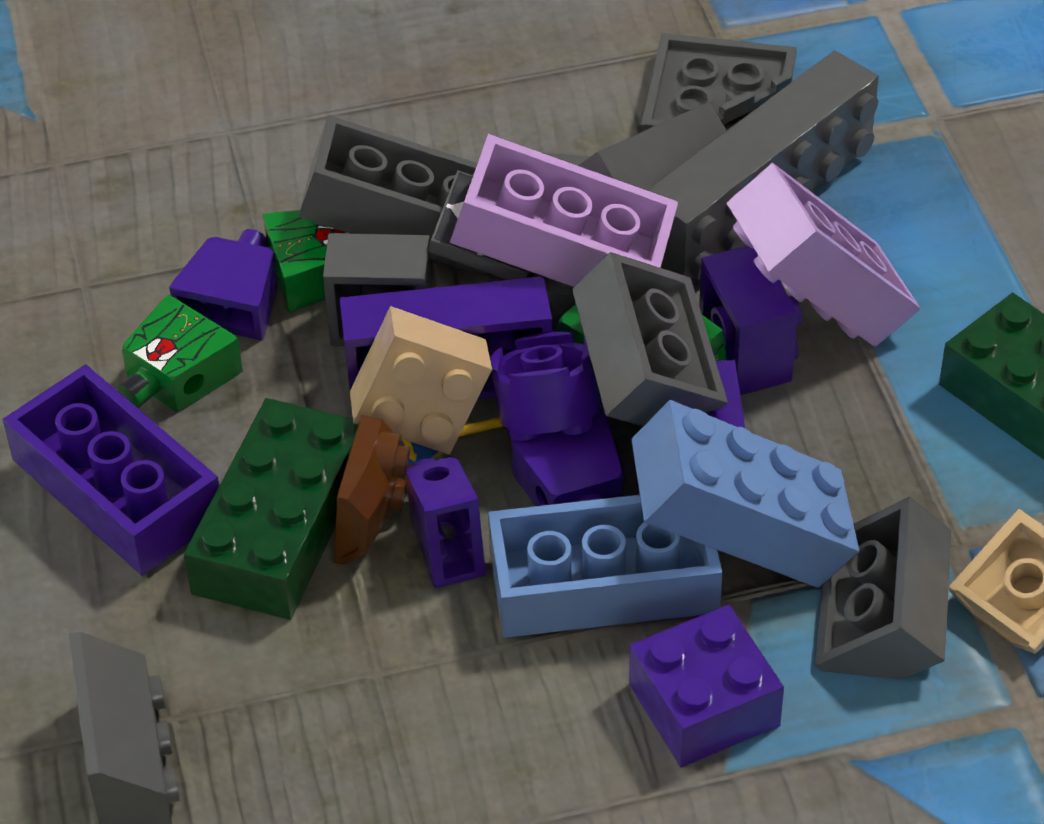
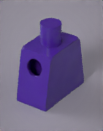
(231, 283)
(569, 467)
(439, 497)

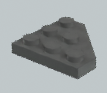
(717, 71)

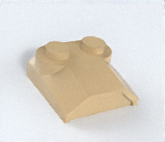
(1007, 583)

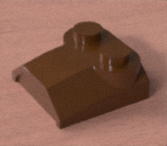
(369, 488)

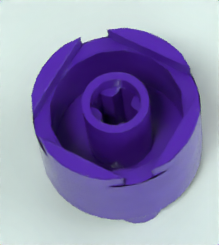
(545, 386)

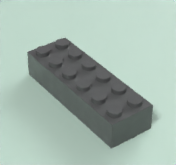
(803, 129)

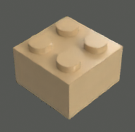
(421, 379)

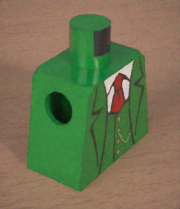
(299, 256)
(178, 357)

